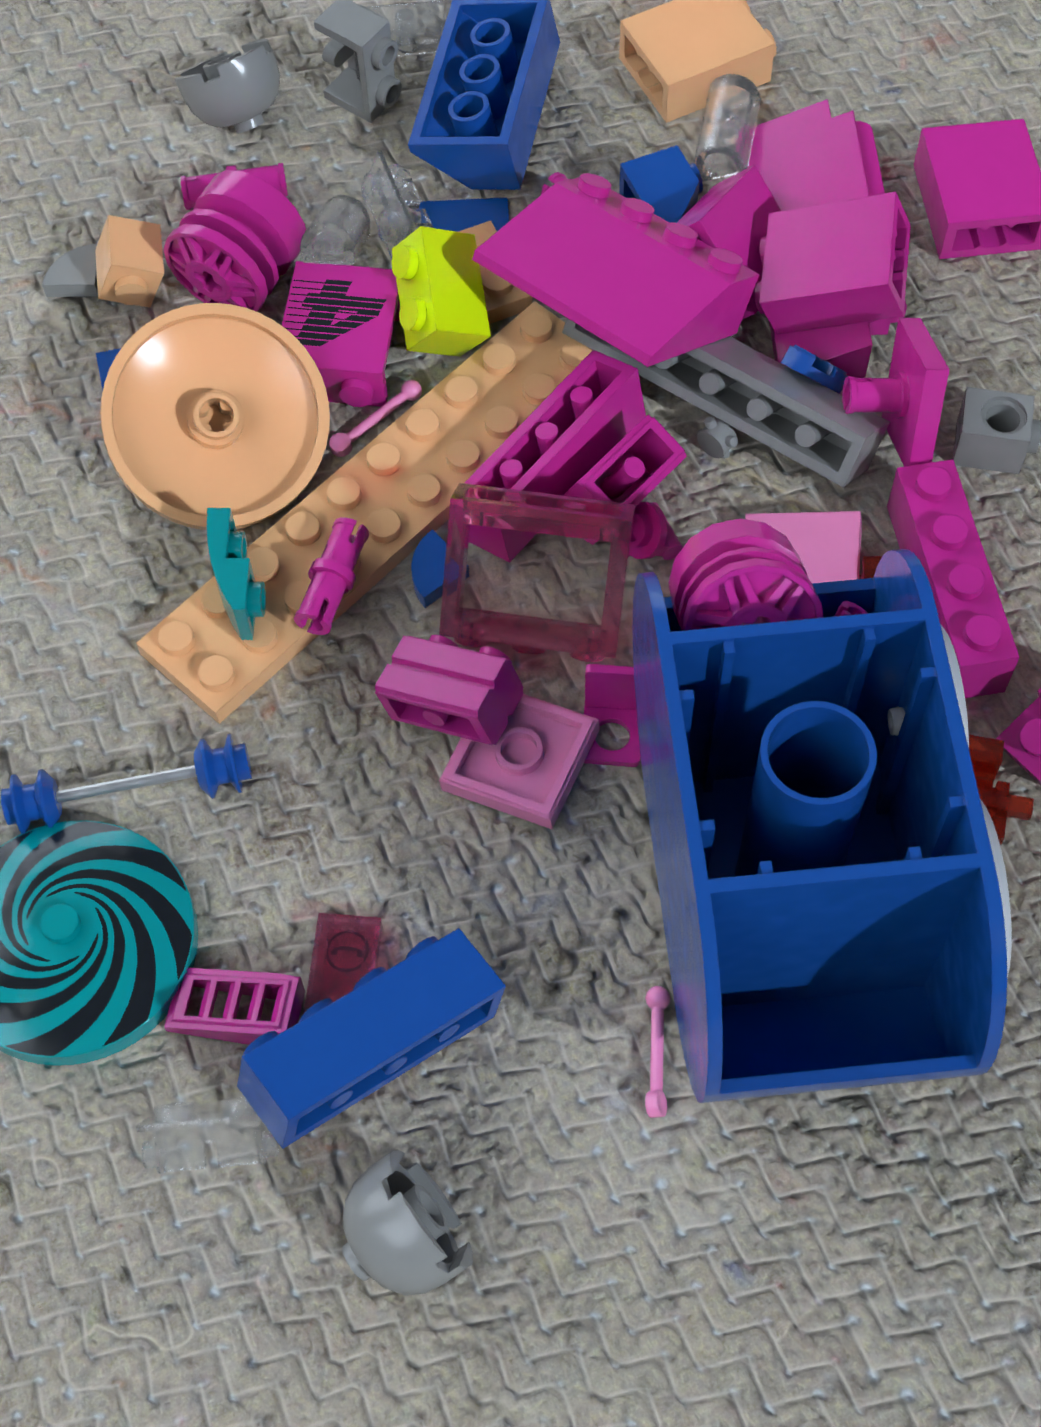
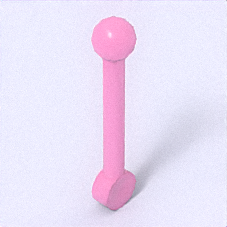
(342, 442)
(655, 1099)

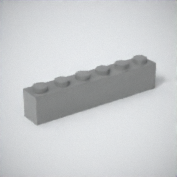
(763, 402)

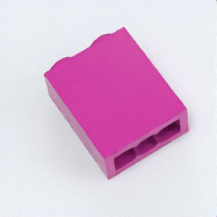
(980, 188)
(834, 264)

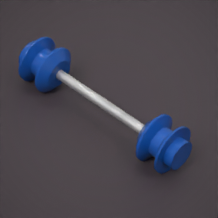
(43, 799)

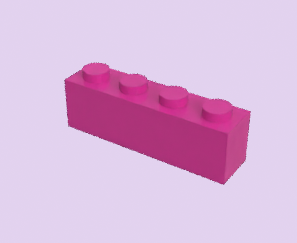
(561, 440)
(937, 525)

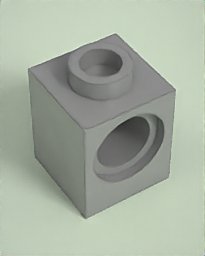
(995, 430)

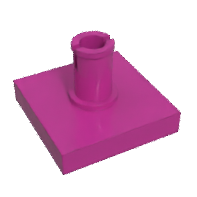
(909, 396)

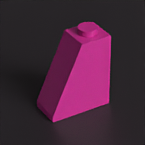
(735, 219)

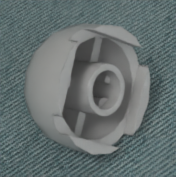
(233, 87)
(401, 1230)

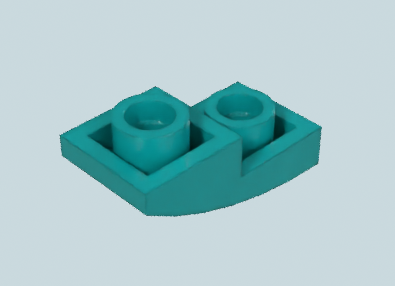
(233, 571)

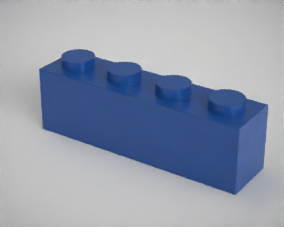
(368, 1036)

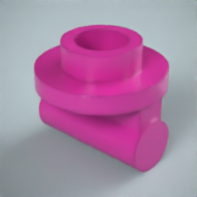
(653, 534)

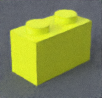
(440, 292)

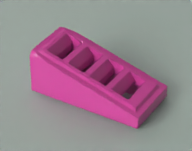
(283, 988)

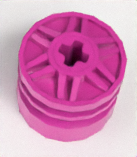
(235, 241)
(740, 576)

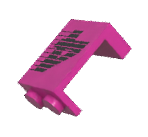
(346, 326)

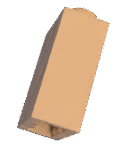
(687, 45)

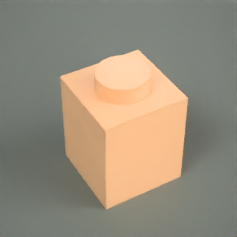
(129, 261)

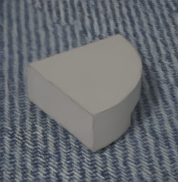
(73, 274)

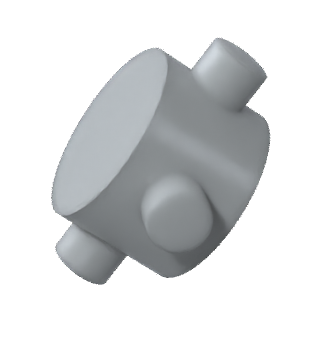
(717, 438)

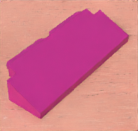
(816, 162)

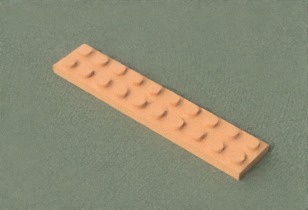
(391, 486)

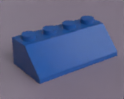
(487, 91)

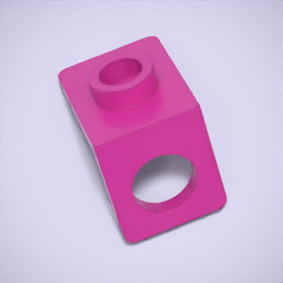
(612, 700)

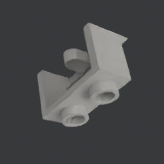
(367, 46)

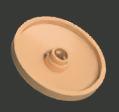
(214, 415)

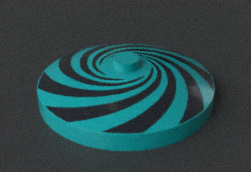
(88, 941)

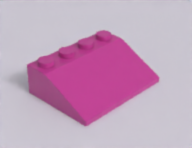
(621, 270)

